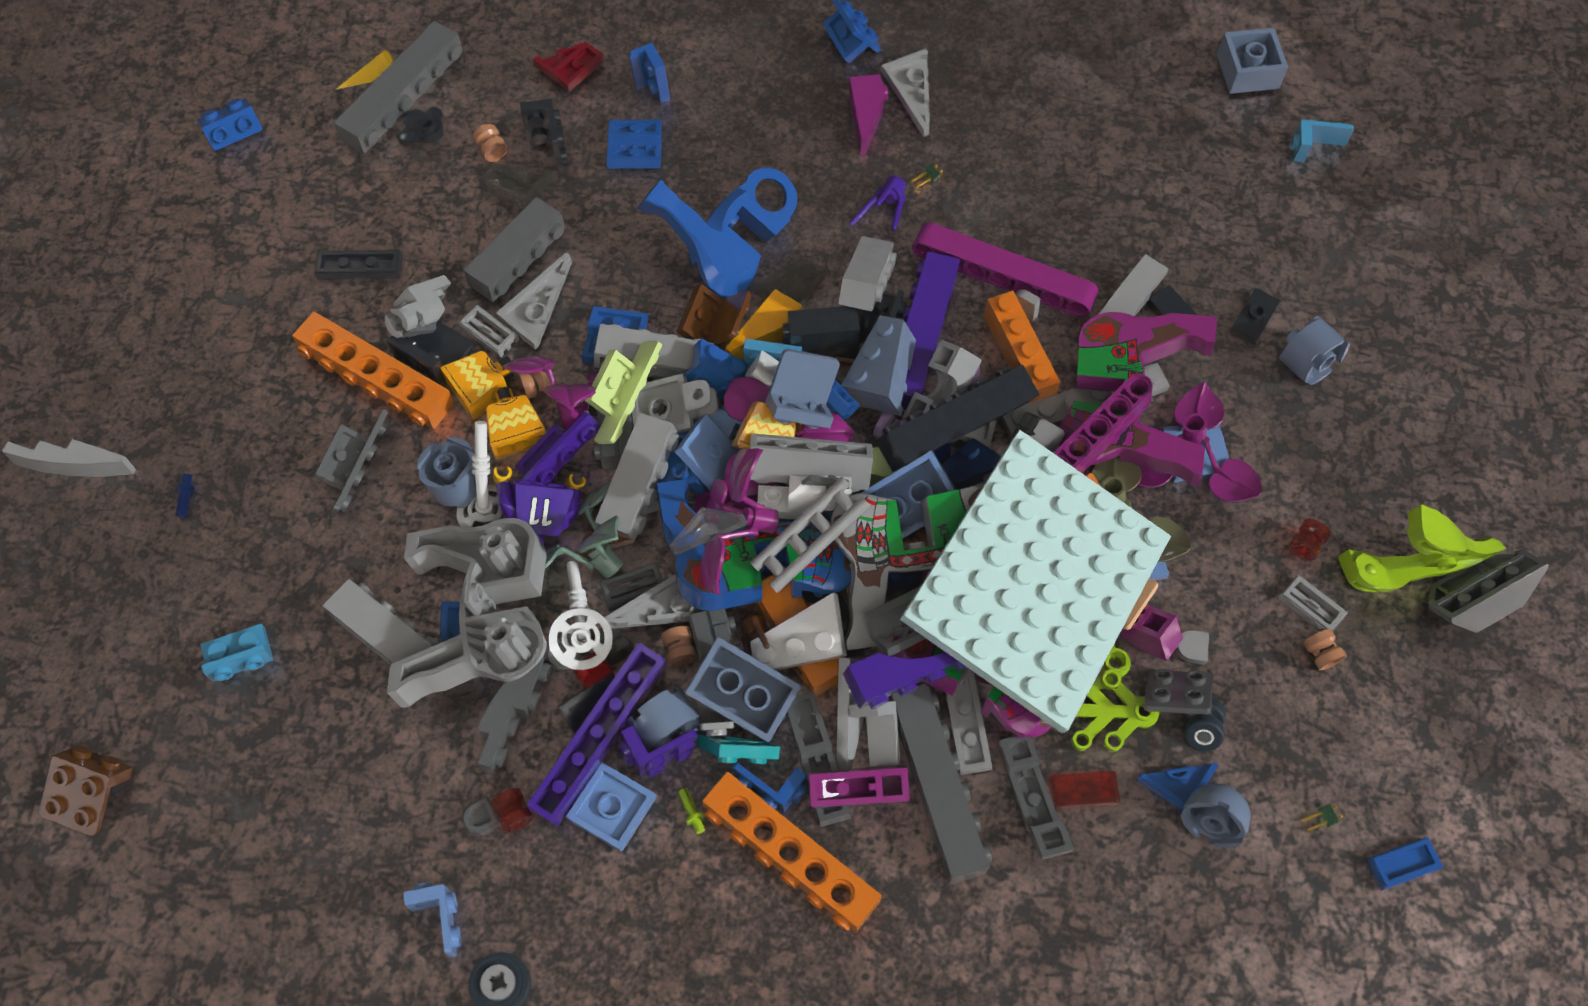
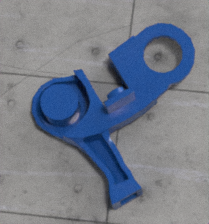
(721, 254)

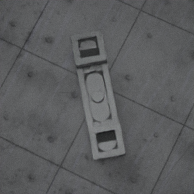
(1033, 798)

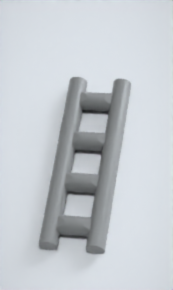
(791, 537)

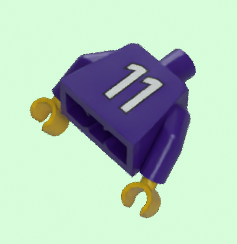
(541, 504)

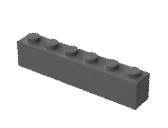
(398, 87)
(940, 787)

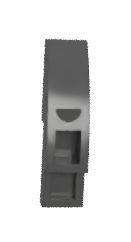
(500, 719)

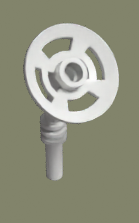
(483, 501)
(580, 628)

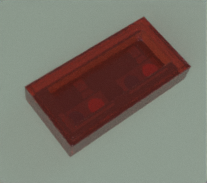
(1085, 789)

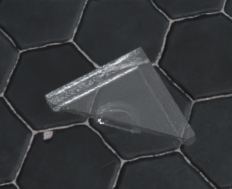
(704, 527)

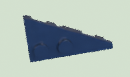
(970, 464)

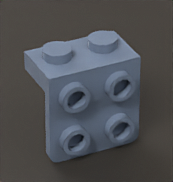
(802, 388)

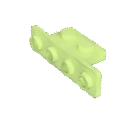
(619, 386)

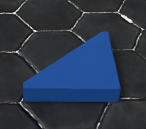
(1177, 783)

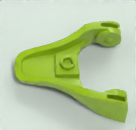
(1441, 553)

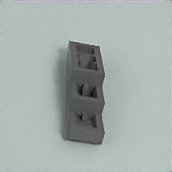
(814, 750)

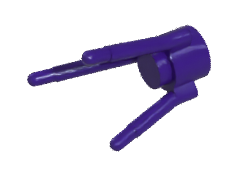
(890, 192)

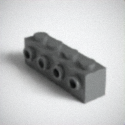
(514, 249)

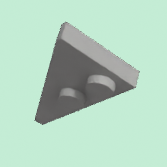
(910, 83)
(656, 606)

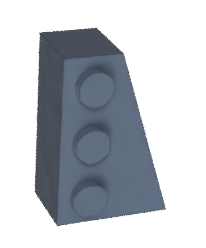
(882, 367)

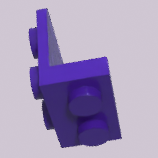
(635, 754)

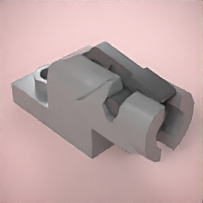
(417, 308)

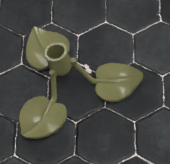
(1123, 477)

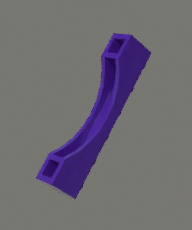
(883, 675)

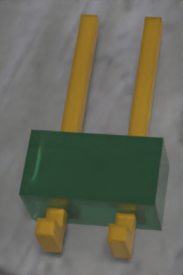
(932, 174)
(1328, 815)

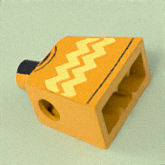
(476, 381)
(760, 421)
(512, 424)

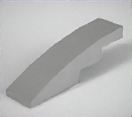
(1136, 287)
(75, 460)

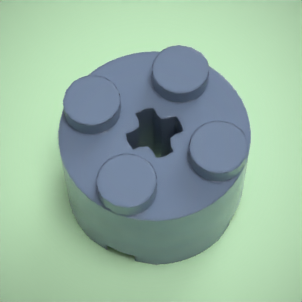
(1313, 350)
(447, 472)
(665, 719)

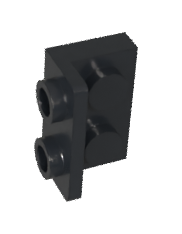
(889, 307)

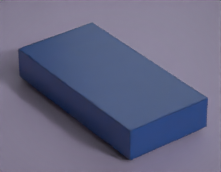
(1404, 863)

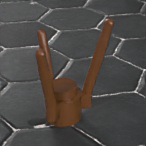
(755, 627)

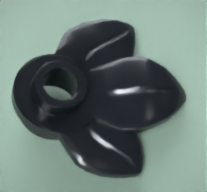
(422, 126)

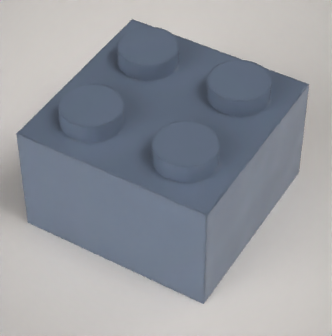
(1252, 60)

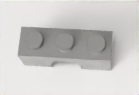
(954, 370)

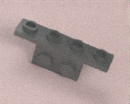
(345, 457)

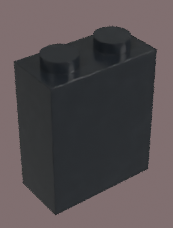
(824, 331)

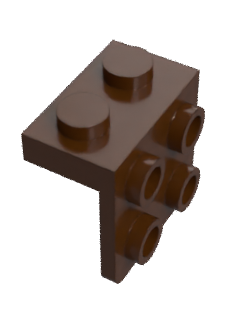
(713, 317)
(80, 788)

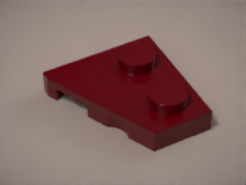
(571, 64)

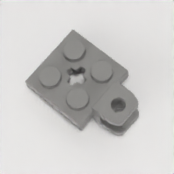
(681, 399)

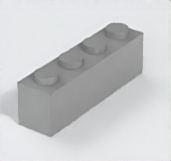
(867, 273)
(674, 356)
(808, 457)
(637, 475)
(375, 623)

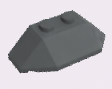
(1487, 590)

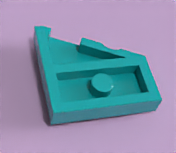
(732, 748)

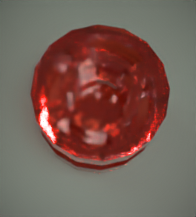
(1310, 538)
(512, 810)

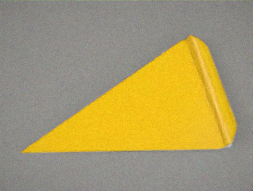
(370, 71)

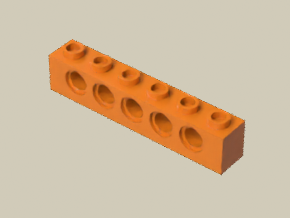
(319, 332)
(732, 793)

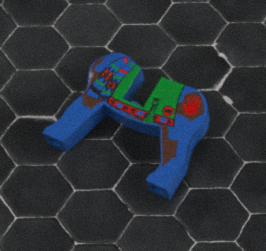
(739, 579)

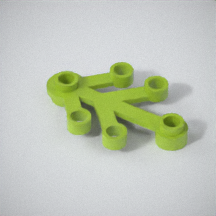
(1104, 711)

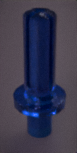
(184, 494)

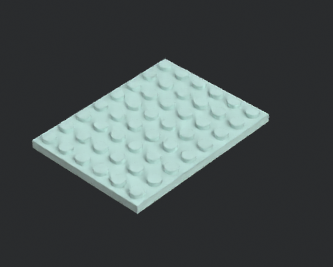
(1037, 581)

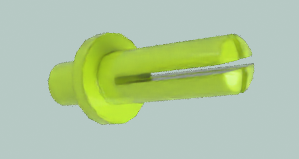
(694, 817)

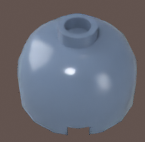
(1217, 813)

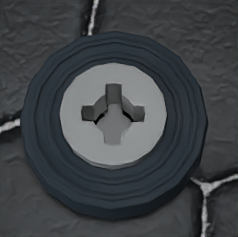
(509, 990)

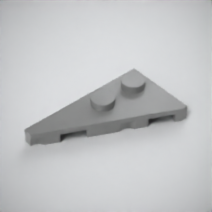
(532, 307)
(847, 728)

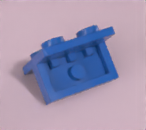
(850, 31)

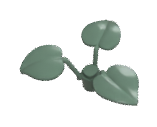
(601, 554)

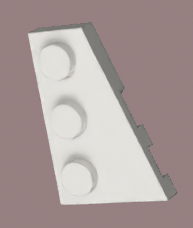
(804, 638)

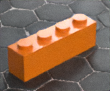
(1020, 343)
(781, 607)

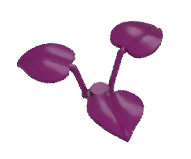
(567, 396)
(737, 401)
(1197, 413)
(757, 516)

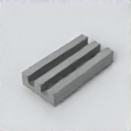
(487, 343)
(1308, 608)

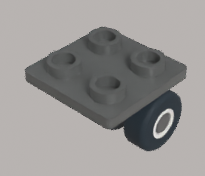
(1192, 695)

